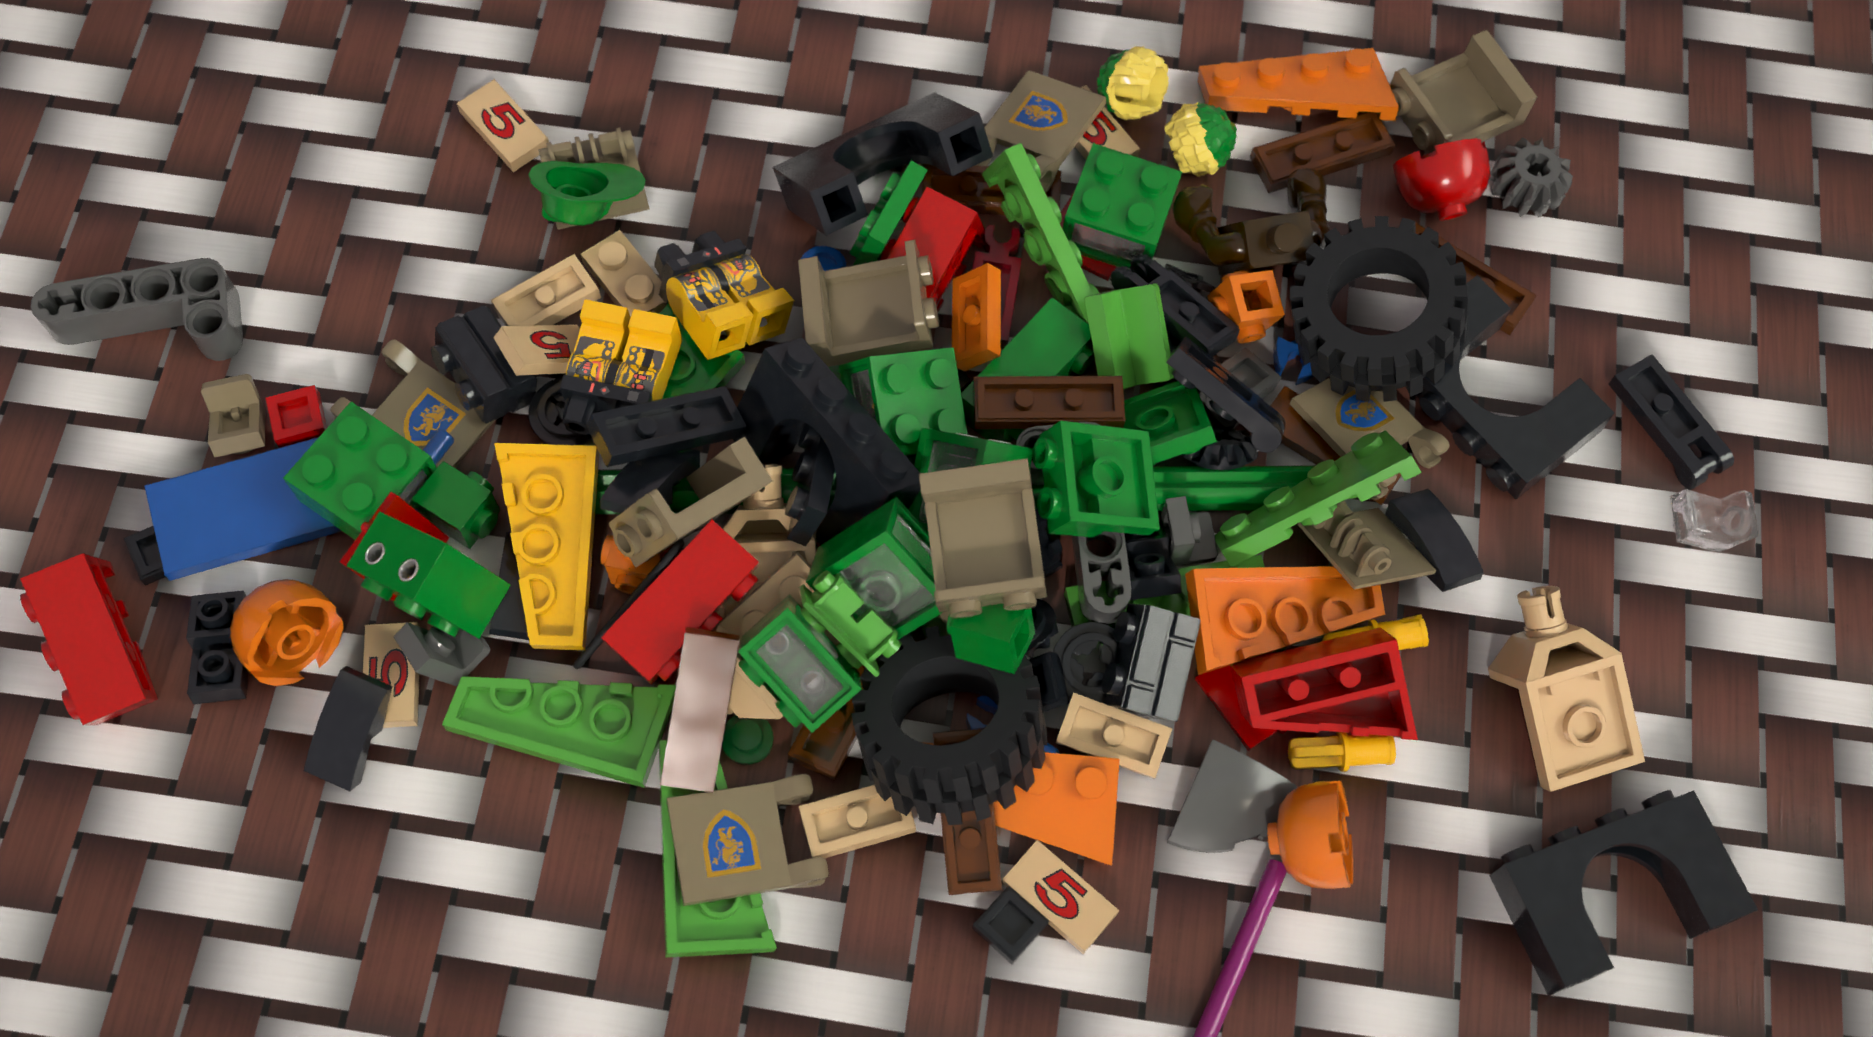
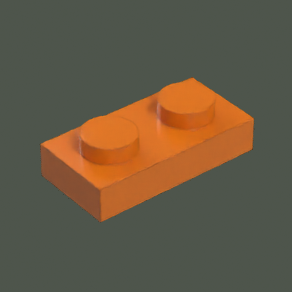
(976, 316)

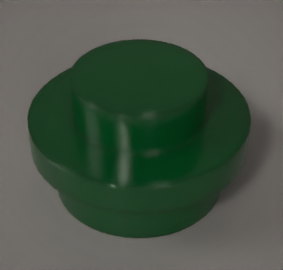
(747, 740)

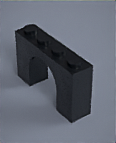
(930, 131)
(798, 388)
(1517, 448)
(1667, 838)

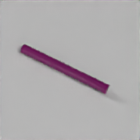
(1241, 950)

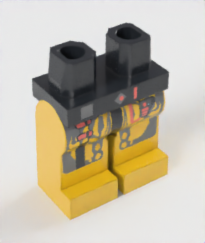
(721, 291)
(617, 361)

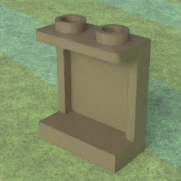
(1463, 96)
(868, 307)
(720, 485)
(983, 538)

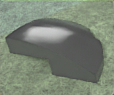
(1228, 802)

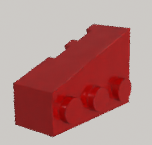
(941, 231)
(682, 596)
(87, 639)
(1330, 685)

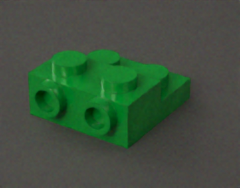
(1096, 480)

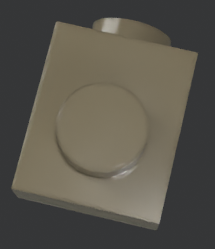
(236, 415)

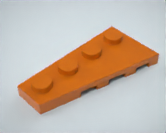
(1326, 81)
(1270, 609)
(1068, 805)

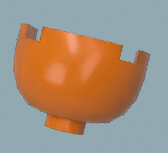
(284, 630)
(1314, 836)

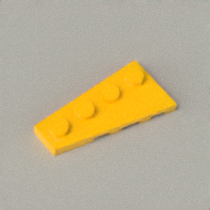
(552, 527)

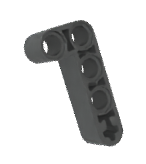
(81, 313)
(1088, 566)

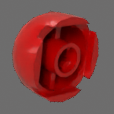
(1444, 178)

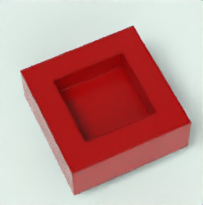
(296, 416)

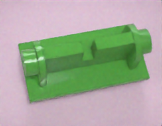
(832, 609)

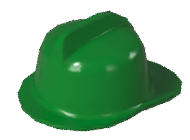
(583, 190)

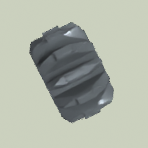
(1531, 177)

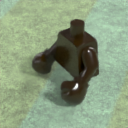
(1257, 241)

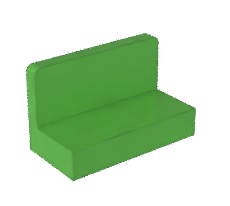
(1130, 334)

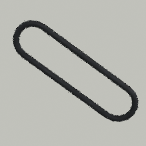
(655, 572)

